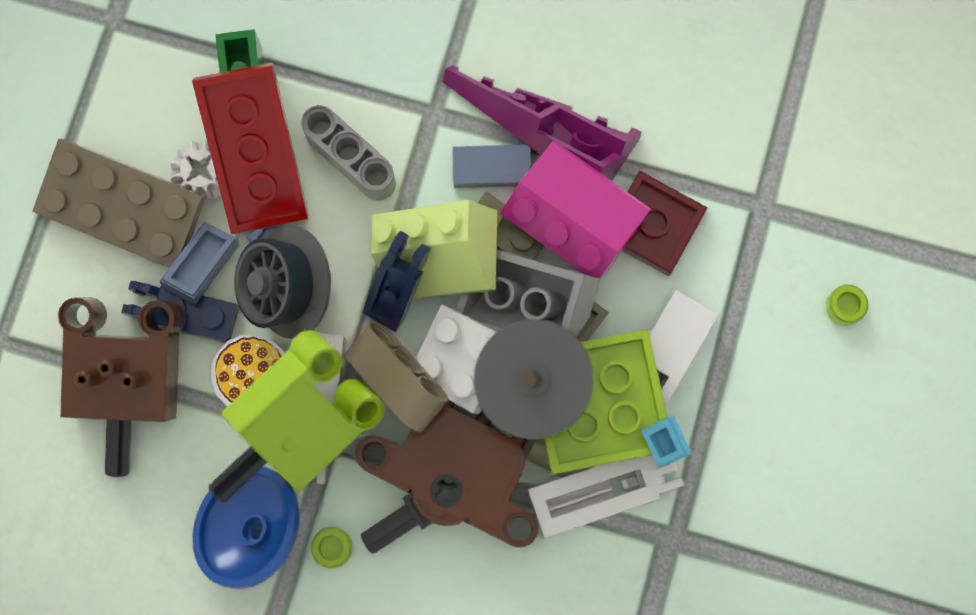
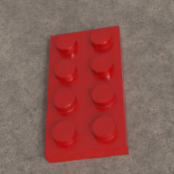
(251, 147)

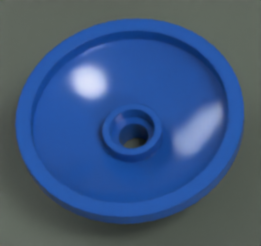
(229, 537)

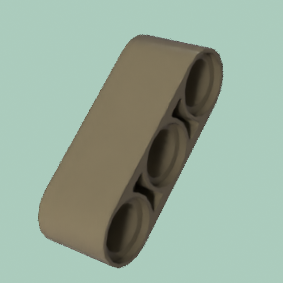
(396, 377)

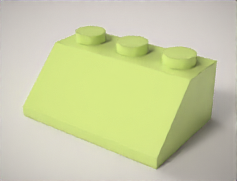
(460, 242)

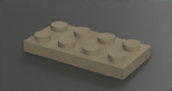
(118, 203)

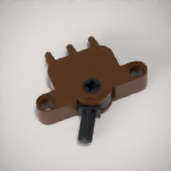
(453, 451)

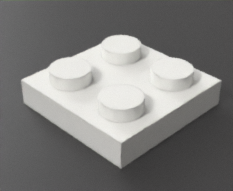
(452, 354)

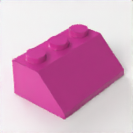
(575, 211)

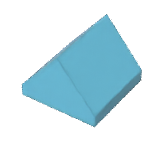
(666, 441)

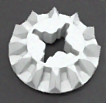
(182, 170)

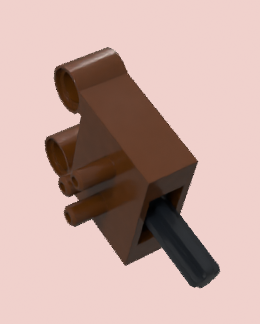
(119, 375)

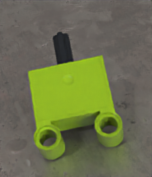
(292, 421)

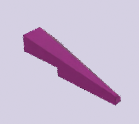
(543, 120)

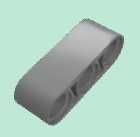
(341, 136)

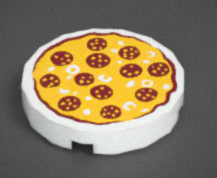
(241, 364)

